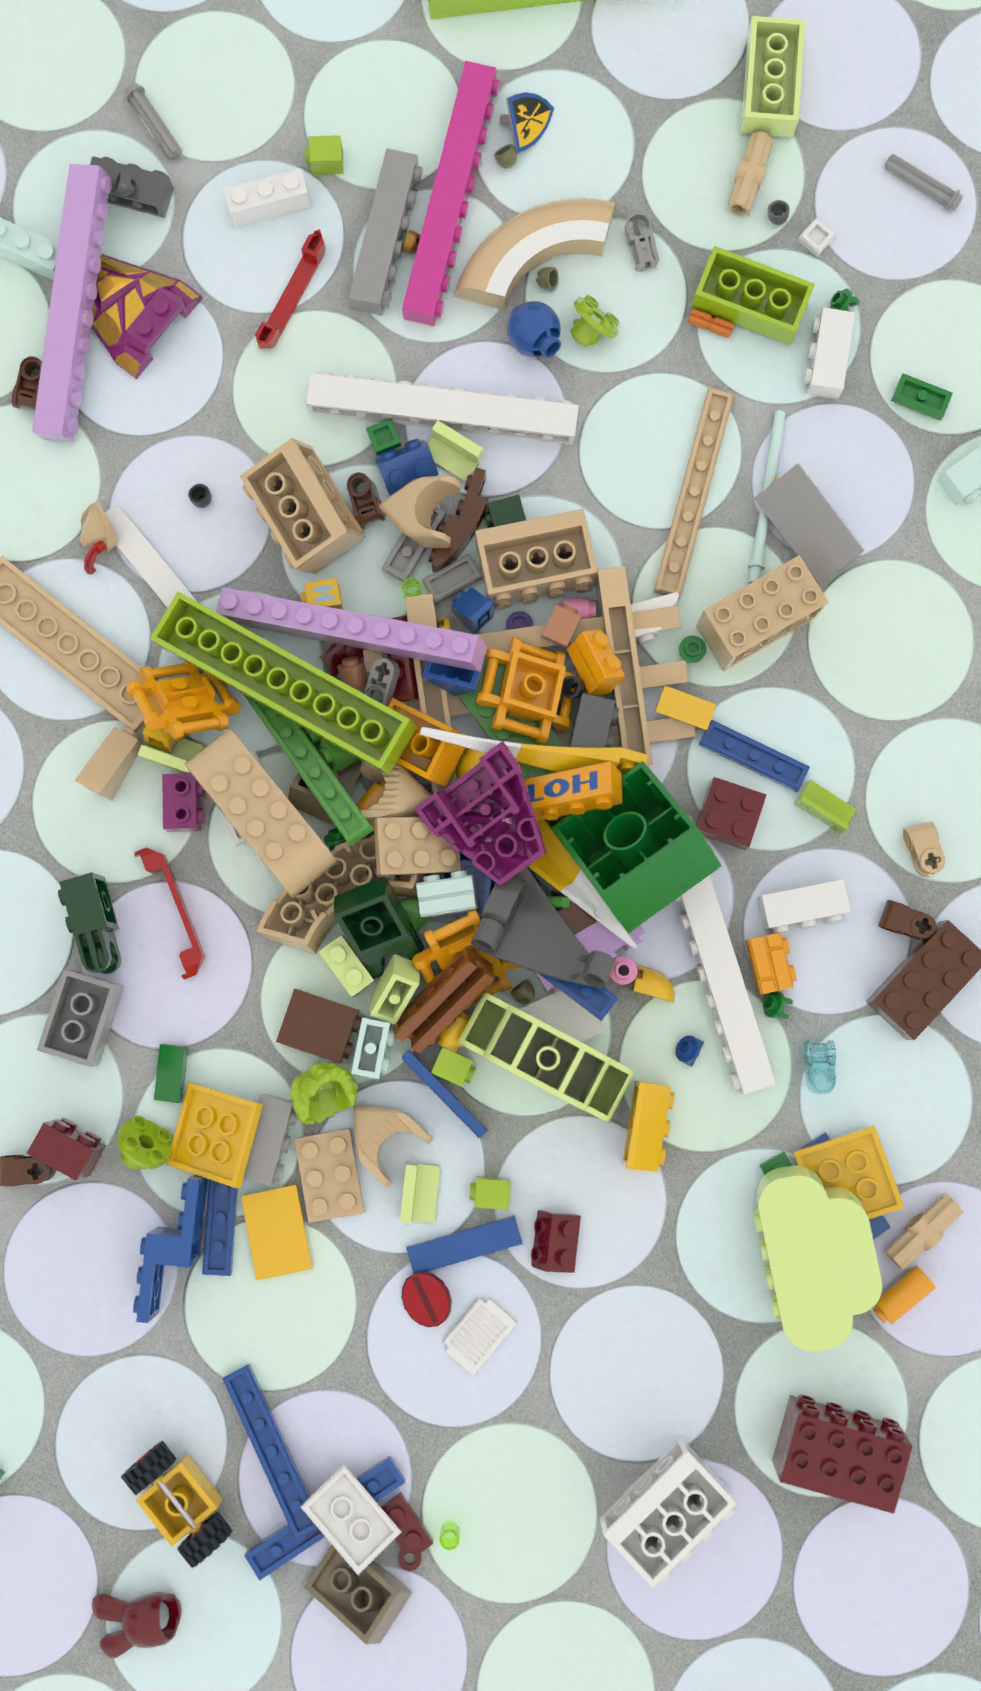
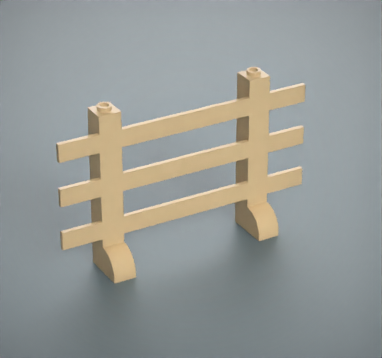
(617, 623)

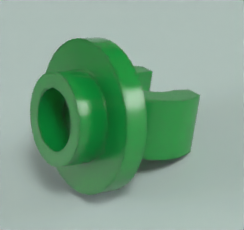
(842, 299)
(692, 649)
(333, 838)
(774, 1004)

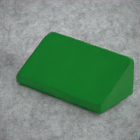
(170, 1073)

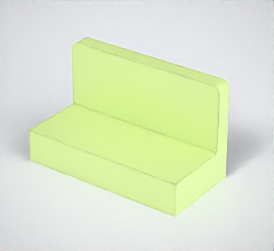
(454, 451)
(181, 753)
(419, 1193)

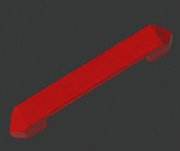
(312, 252)
(194, 956)

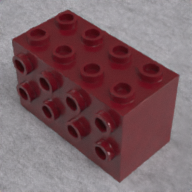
(842, 1453)

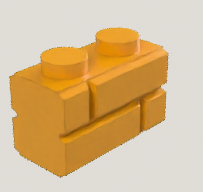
(596, 662)
(770, 963)

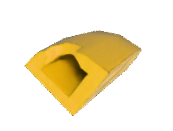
(653, 984)

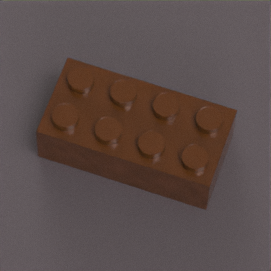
(926, 980)

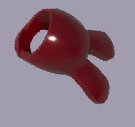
(138, 1620)

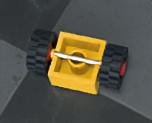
(178, 1502)

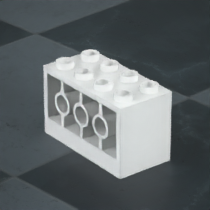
(661, 1519)

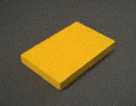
(276, 1232)

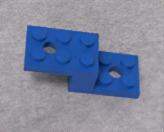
(171, 1248)

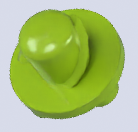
(592, 322)
(143, 1144)

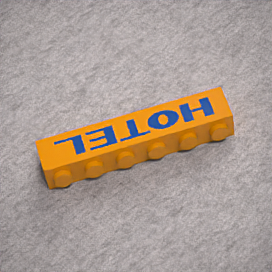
(575, 791)

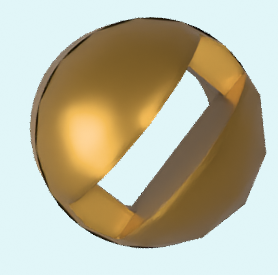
(411, 242)

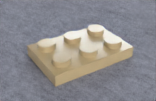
(409, 848)
(329, 1175)

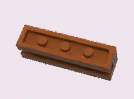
(444, 999)

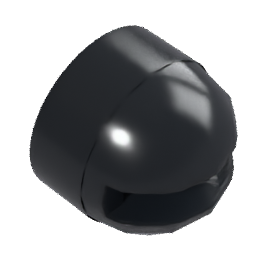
(200, 495)
(569, 683)

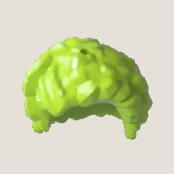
(323, 1092)

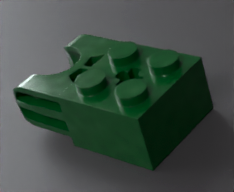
(91, 921)
(376, 924)

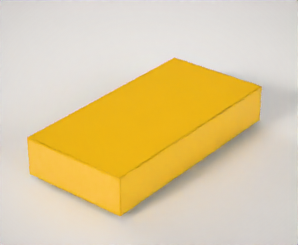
(685, 708)

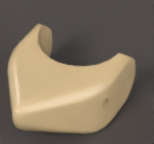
(413, 506)
(400, 794)
(373, 1126)

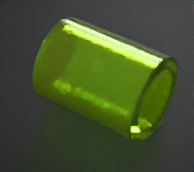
(411, 582)
(449, 1544)

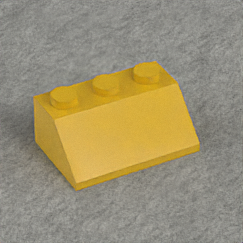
(647, 1126)

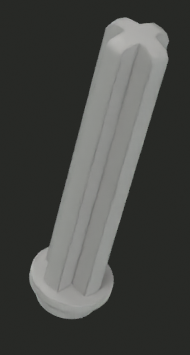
(136, 95)
(923, 182)

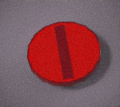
(426, 1299)

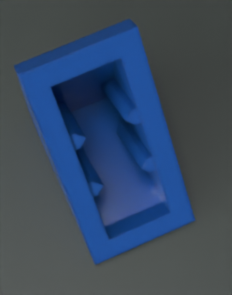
(452, 679)

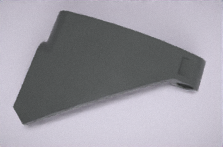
(529, 932)

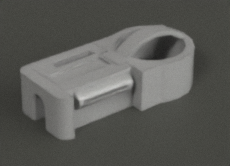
(643, 245)

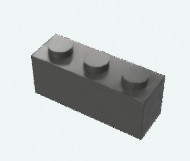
(151, 192)

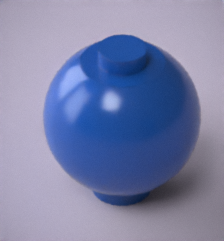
(534, 329)

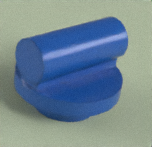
(688, 1049)

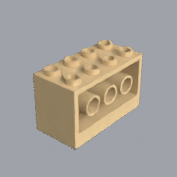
(302, 507)
(531, 543)
(761, 613)

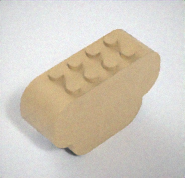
(261, 813)

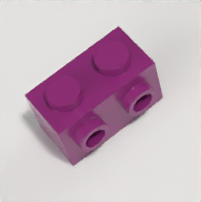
(182, 803)

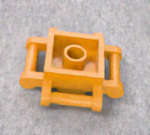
(528, 689)
(182, 703)
(449, 942)

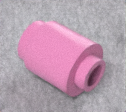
(585, 607)
(616, 978)

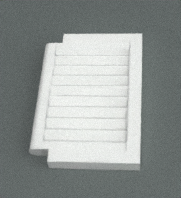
(478, 1334)

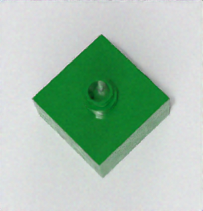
(638, 850)

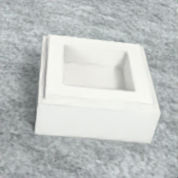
(816, 237)

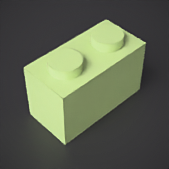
(347, 966)
(394, 989)

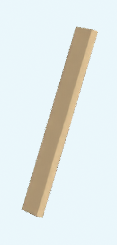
(694, 492)

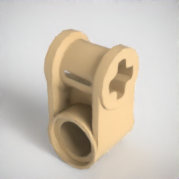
(924, 845)

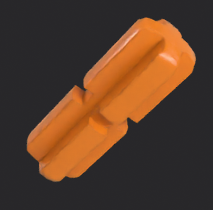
(705, 320)

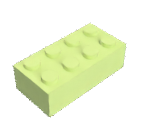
(773, 76)

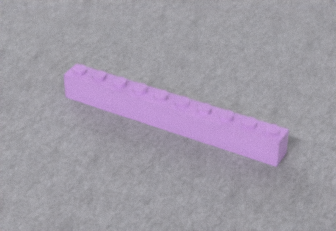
(72, 302)
(353, 629)

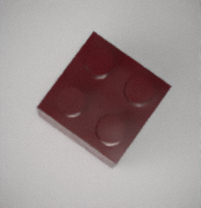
(730, 813)
(67, 1148)

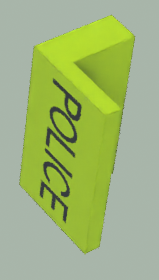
(825, 806)

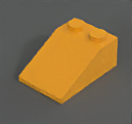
(427, 755)

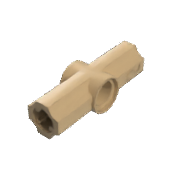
(750, 173)
(924, 1231)

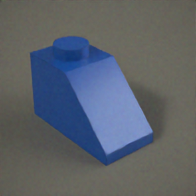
(472, 609)

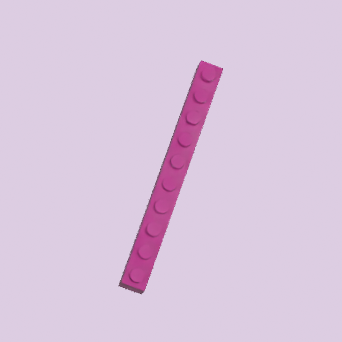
(450, 193)

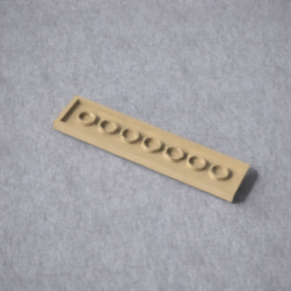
(68, 644)

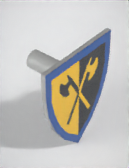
(528, 118)

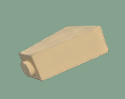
(111, 763)

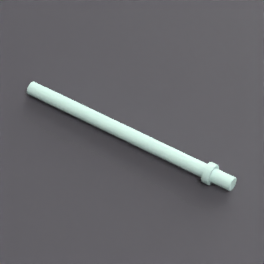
(757, 563)

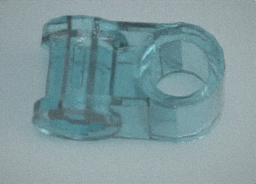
(820, 1064)

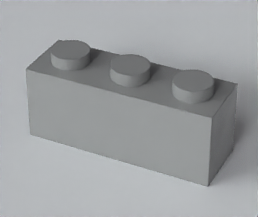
(270, 1140)

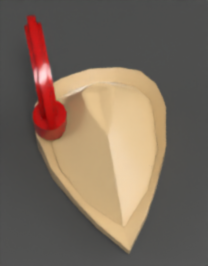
(96, 534)

